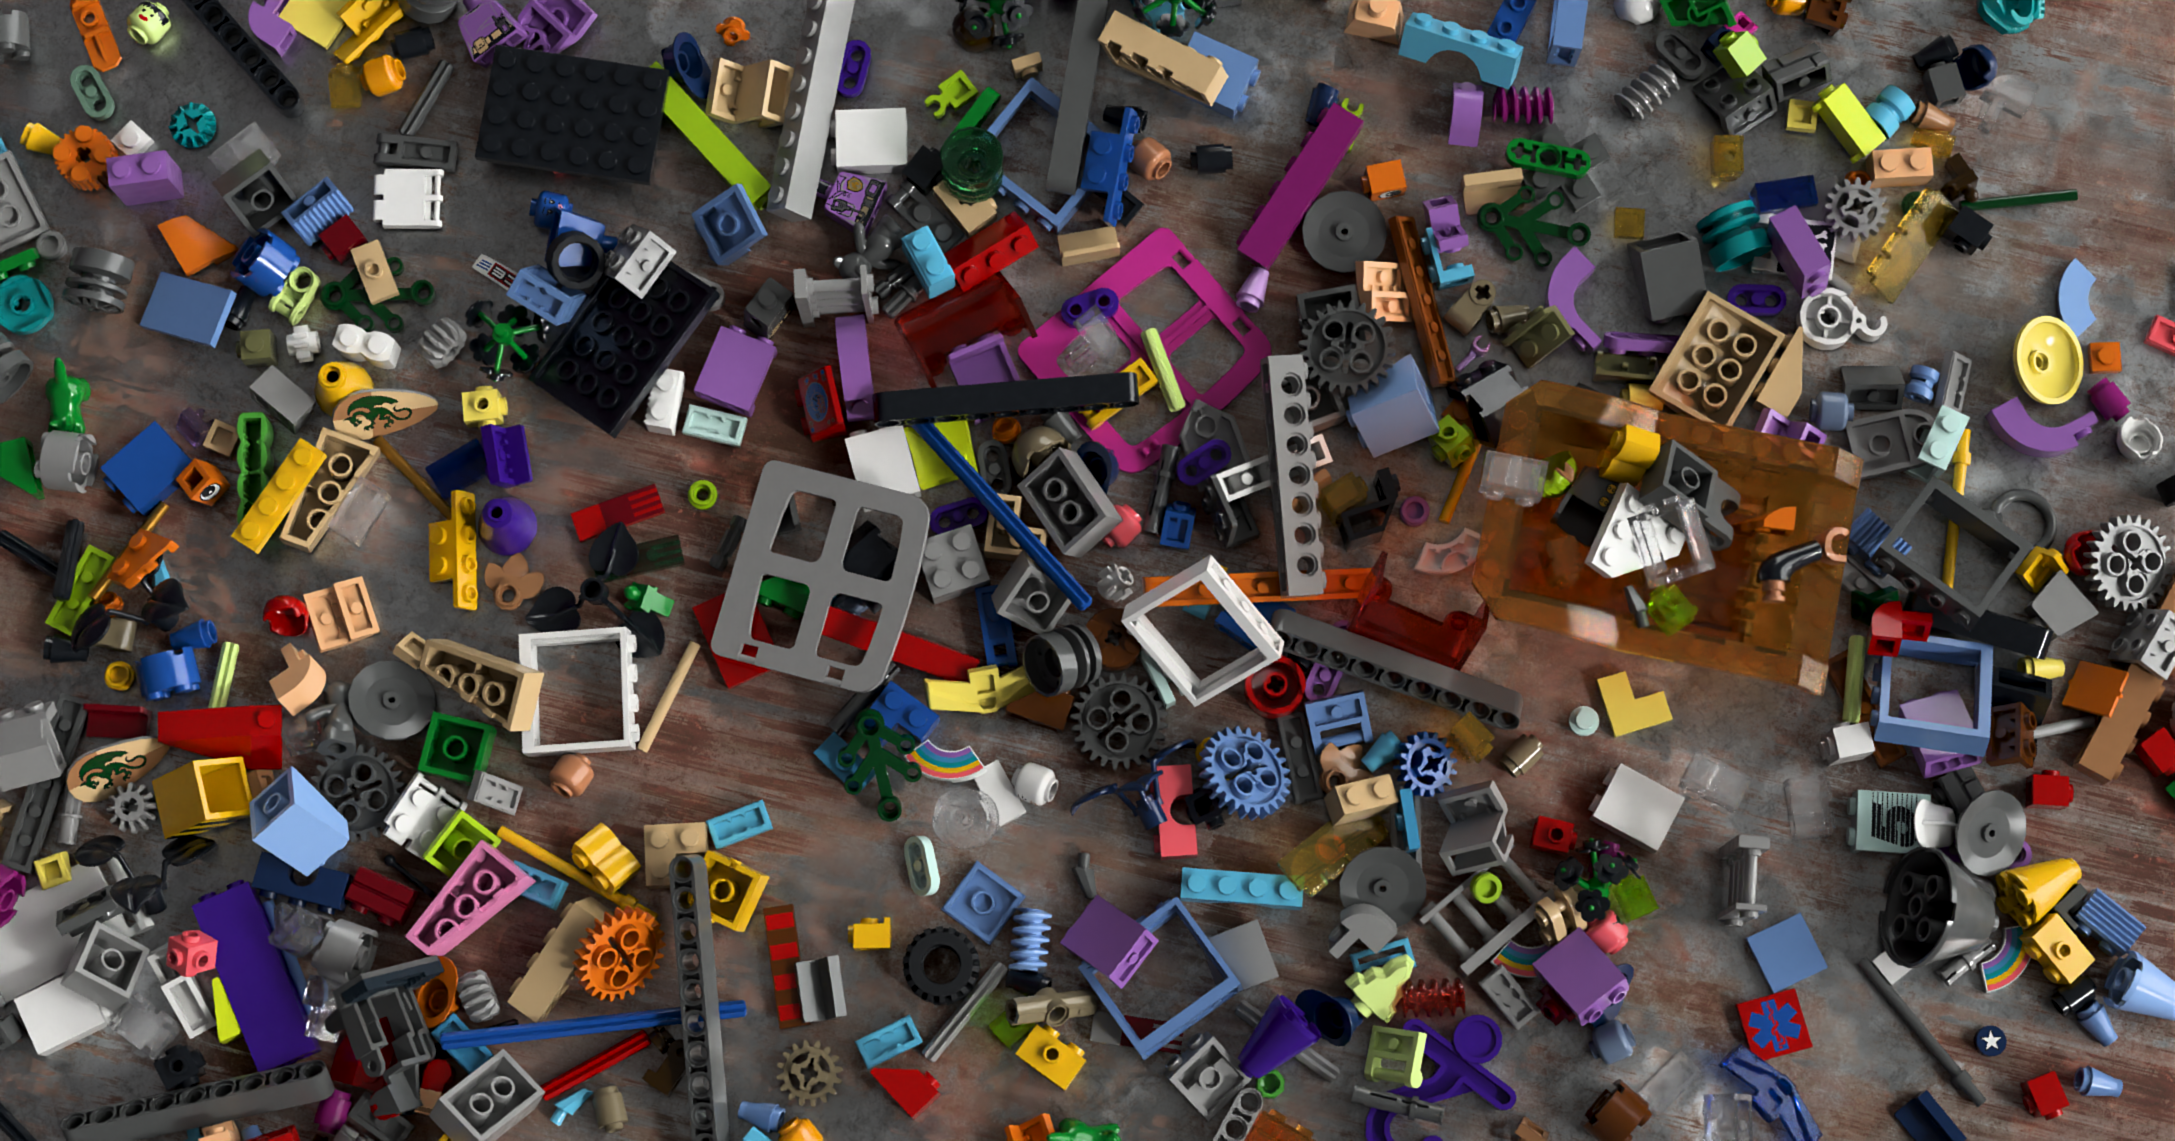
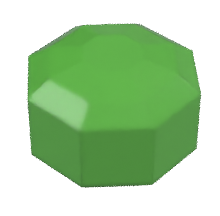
(1270, 1084)

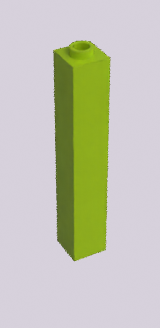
(713, 144)

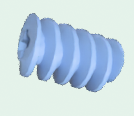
(1030, 940)

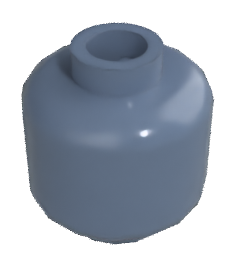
(1831, 411)
(1612, 1042)

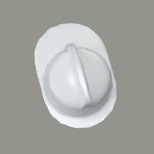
(1934, 824)

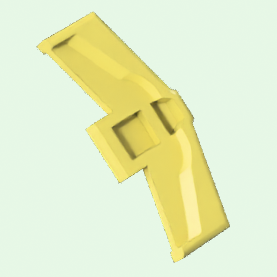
(982, 693)

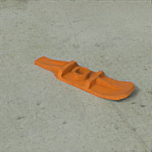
(96, 35)

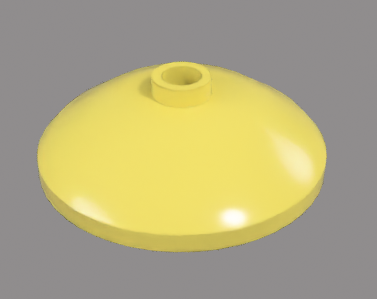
(2048, 360)

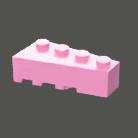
(469, 899)

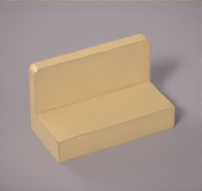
(1490, 188)
(1088, 246)

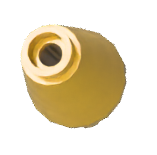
(338, 380)
(2035, 889)

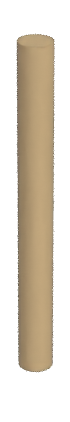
(668, 696)

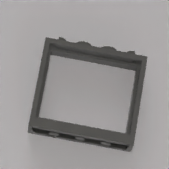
(1974, 521)

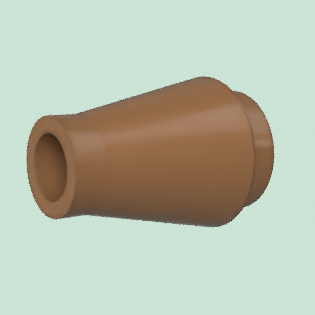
(1931, 118)

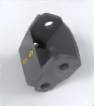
(1585, 505)

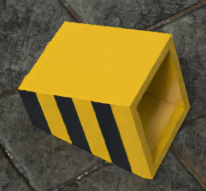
(202, 796)

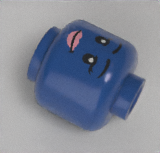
(543, 207)

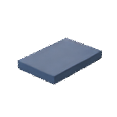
(188, 309)

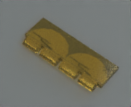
(1908, 251)
(1329, 852)

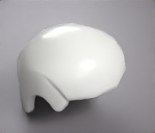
(1637, 10)
(2139, 439)

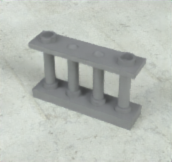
(834, 296)
(1742, 856)
(1492, 937)

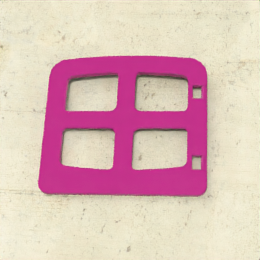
(1213, 302)

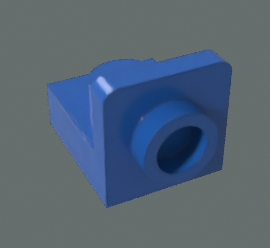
(1178, 525)

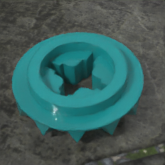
(188, 137)

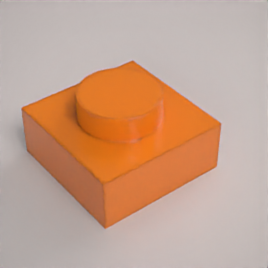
(2104, 357)

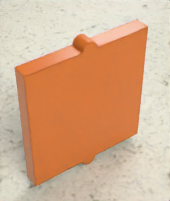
(2095, 689)

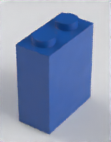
(146, 469)

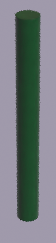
(2021, 200)

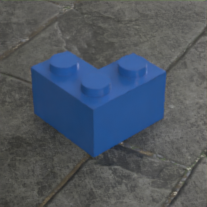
(905, 712)

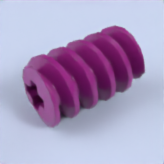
(1523, 104)

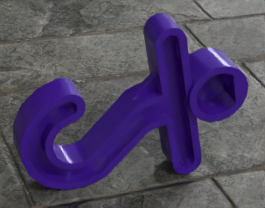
(1456, 1071)

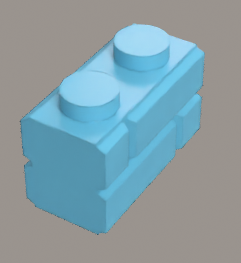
(928, 262)

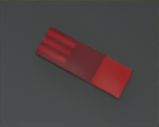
(627, 508)

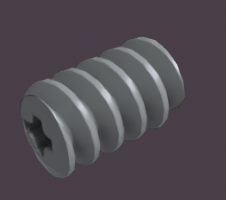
(1647, 90)

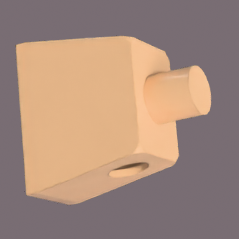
(1375, 19)

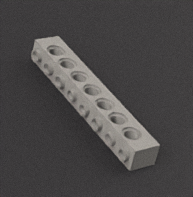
(1283, 490)

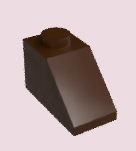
(1043, 711)

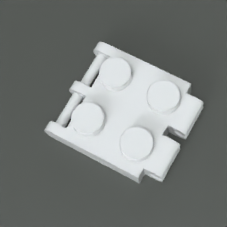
(408, 198)
(420, 815)

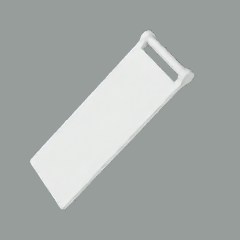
(31, 943)

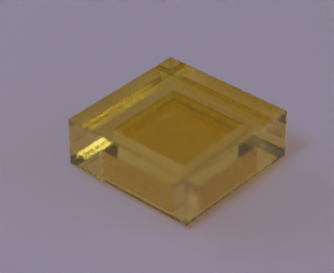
(1629, 223)

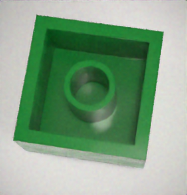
(456, 748)

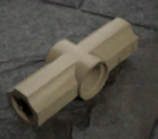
(1050, 1007)

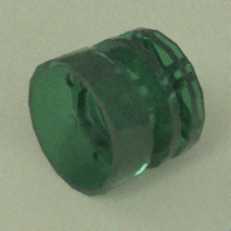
(976, 150)

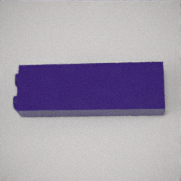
(255, 977)

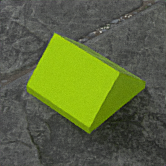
(457, 842)

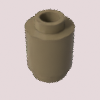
(1522, 755)
(609, 1109)

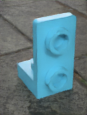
(1454, 276)

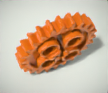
(601, 966)

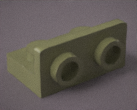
(1539, 335)

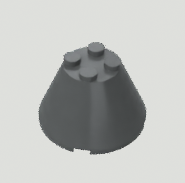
(1933, 910)

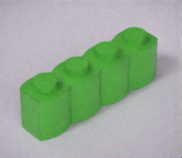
(253, 458)

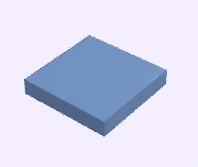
(983, 903)
(1786, 953)

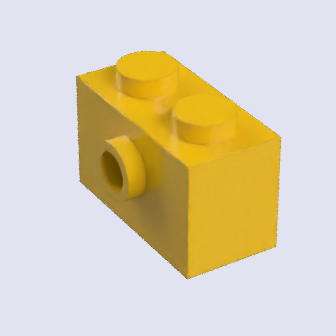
(2056, 949)
(1051, 1056)

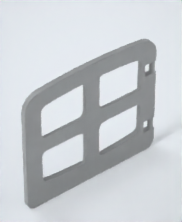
(823, 577)

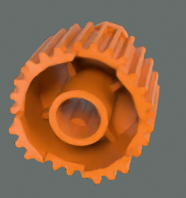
(76, 149)

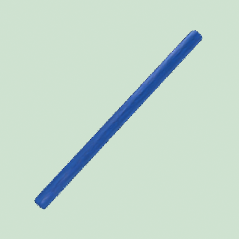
(1004, 515)
(578, 1026)

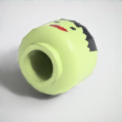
(148, 22)

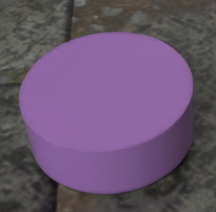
(1414, 511)

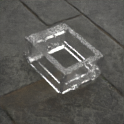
(1649, 548)

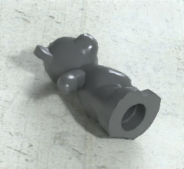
(873, 251)
(338, 733)

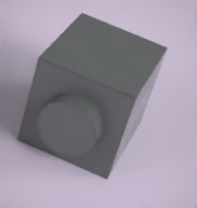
(1943, 84)

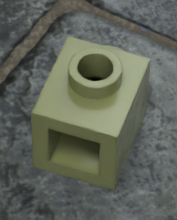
(257, 348)

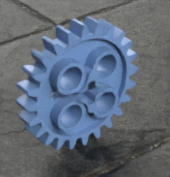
(1248, 792)

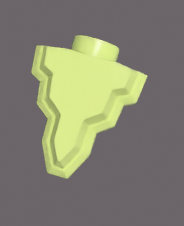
(1380, 987)

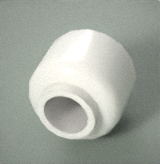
(1035, 784)

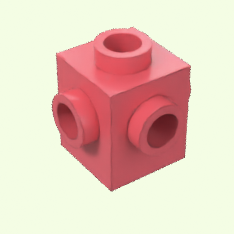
(191, 953)

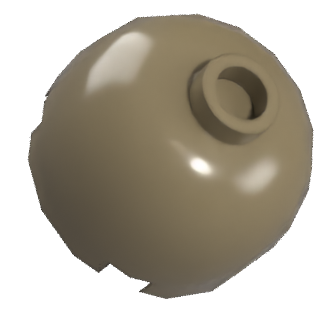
(1034, 447)

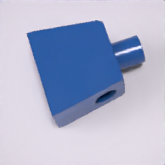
(576, 253)

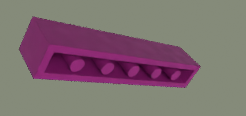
(1299, 187)

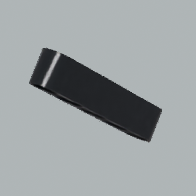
(1990, 629)

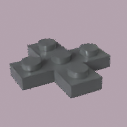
(1577, 192)

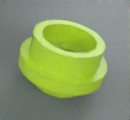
(698, 486)

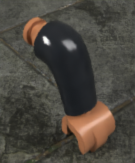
(1779, 567)

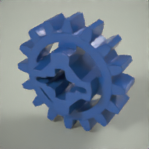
(1415, 764)

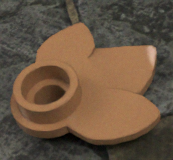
(513, 577)
(1343, 764)

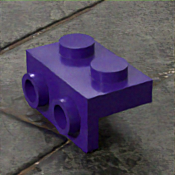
(506, 455)

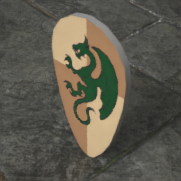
(381, 412)
(102, 770)

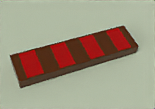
(783, 954)

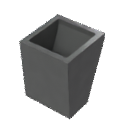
(1668, 275)

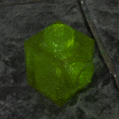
(1635, 898)
(1009, 1034)

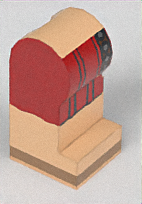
(435, 1083)

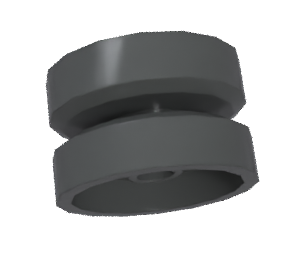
(14, 369)

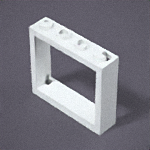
(1235, 603)
(630, 703)

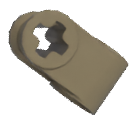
(1468, 309)
(119, 636)

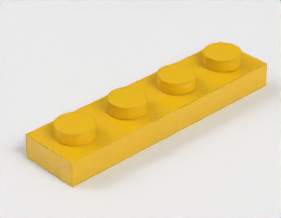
(279, 495)

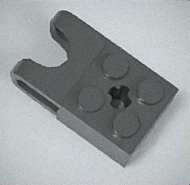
(1685, 474)

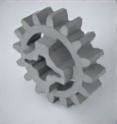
(1867, 203)

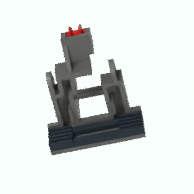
(390, 995)

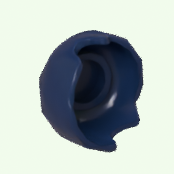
(1976, 67)

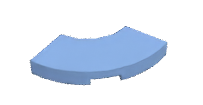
(2073, 297)

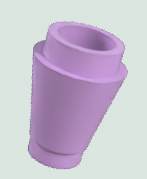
(1253, 291)

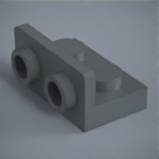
(83, 913)

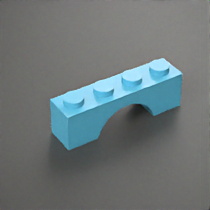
(1494, 57)
(1239, 887)

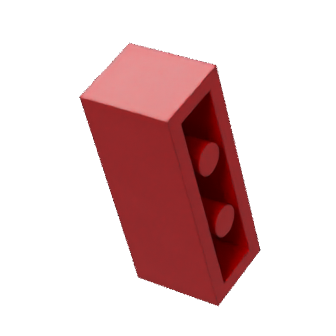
(990, 251)

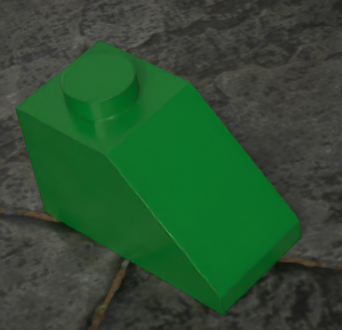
(18, 465)

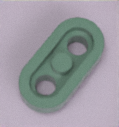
(92, 94)

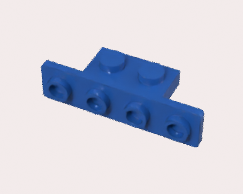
(1108, 164)

